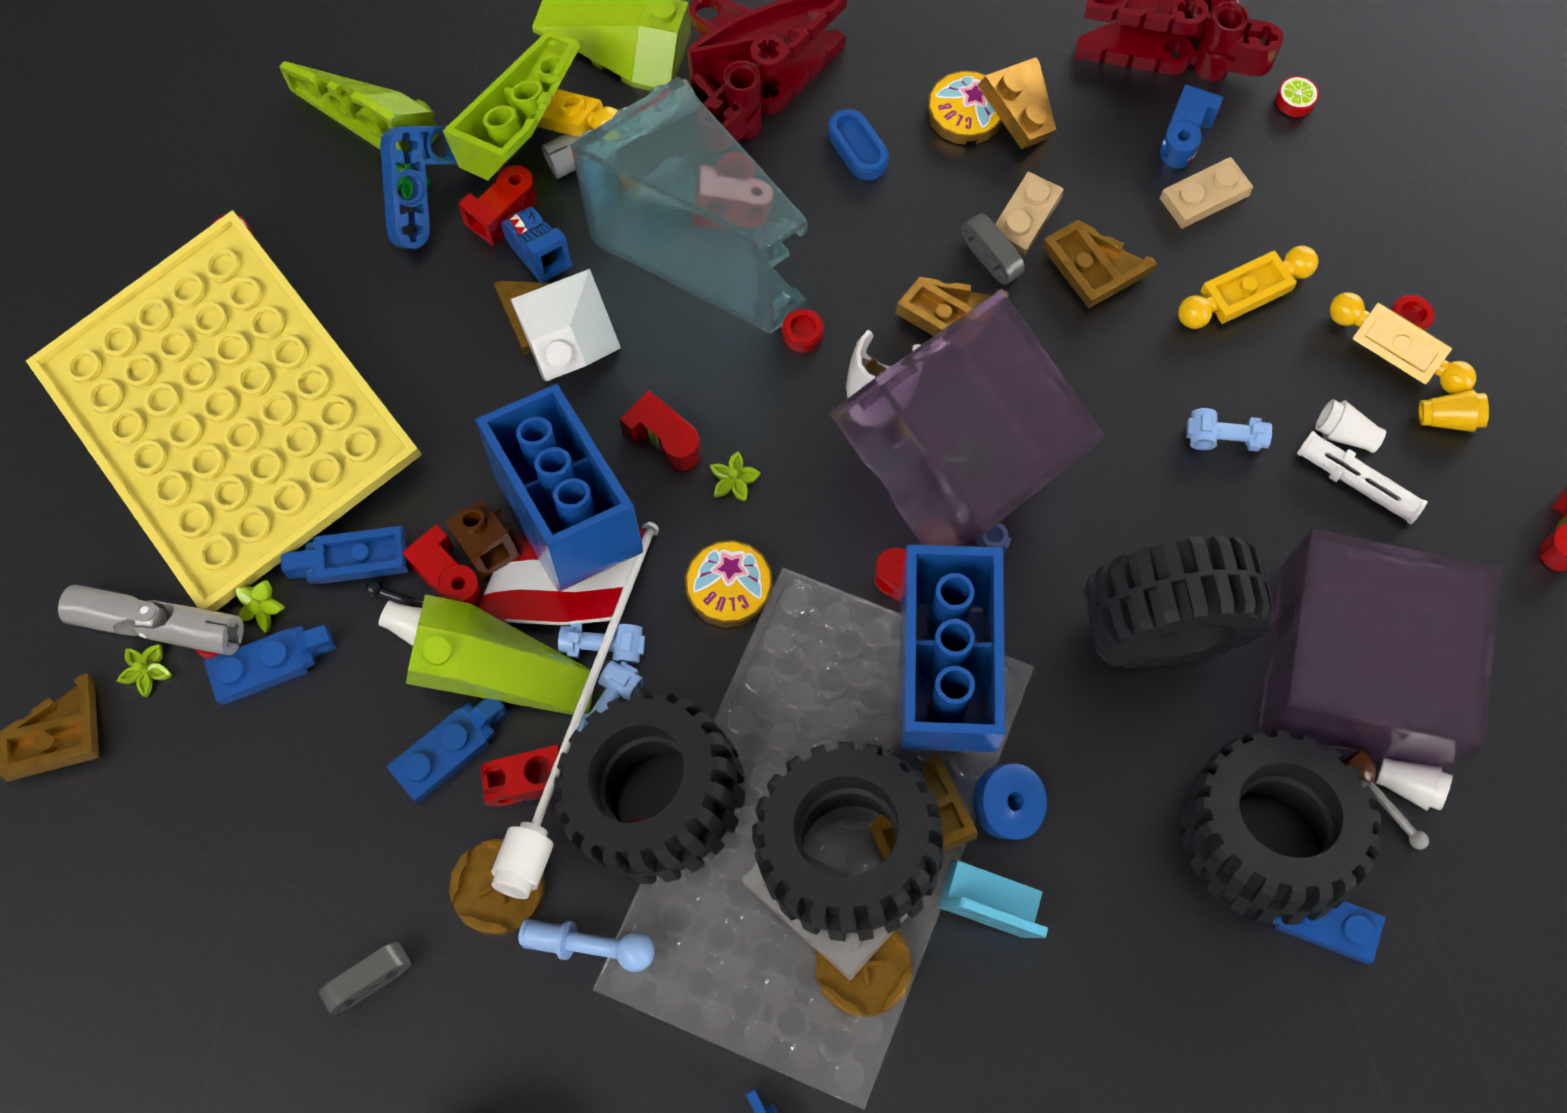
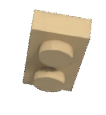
(1206, 192)
(1028, 211)

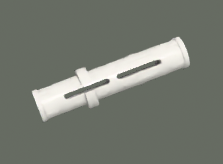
(1407, 504)

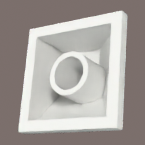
(566, 325)

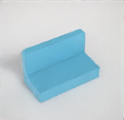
(992, 900)

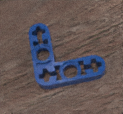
(417, 155)

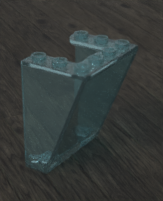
(689, 205)

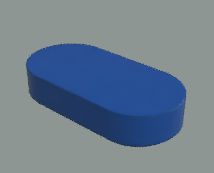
(858, 144)

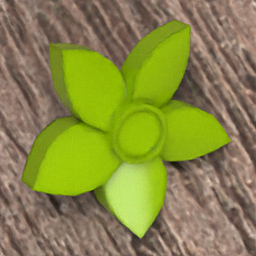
(734, 477)
(258, 604)
(144, 668)

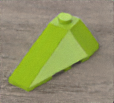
(629, 37)
(357, 104)
(510, 107)
(483, 657)

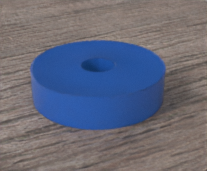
(1028, 801)

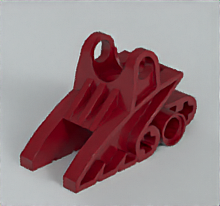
(1152, 28)
(756, 52)

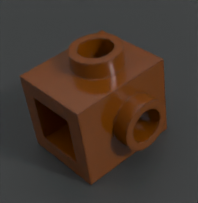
(484, 537)

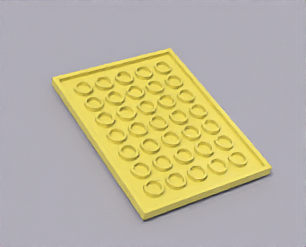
(222, 412)

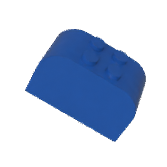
(559, 487)
(952, 649)

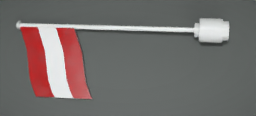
(526, 595)

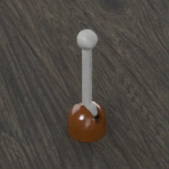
(1367, 768)

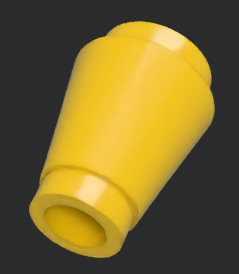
(1455, 411)

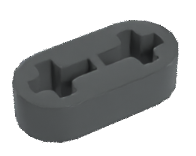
(992, 248)
(364, 978)

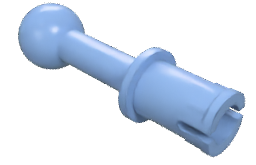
(632, 951)

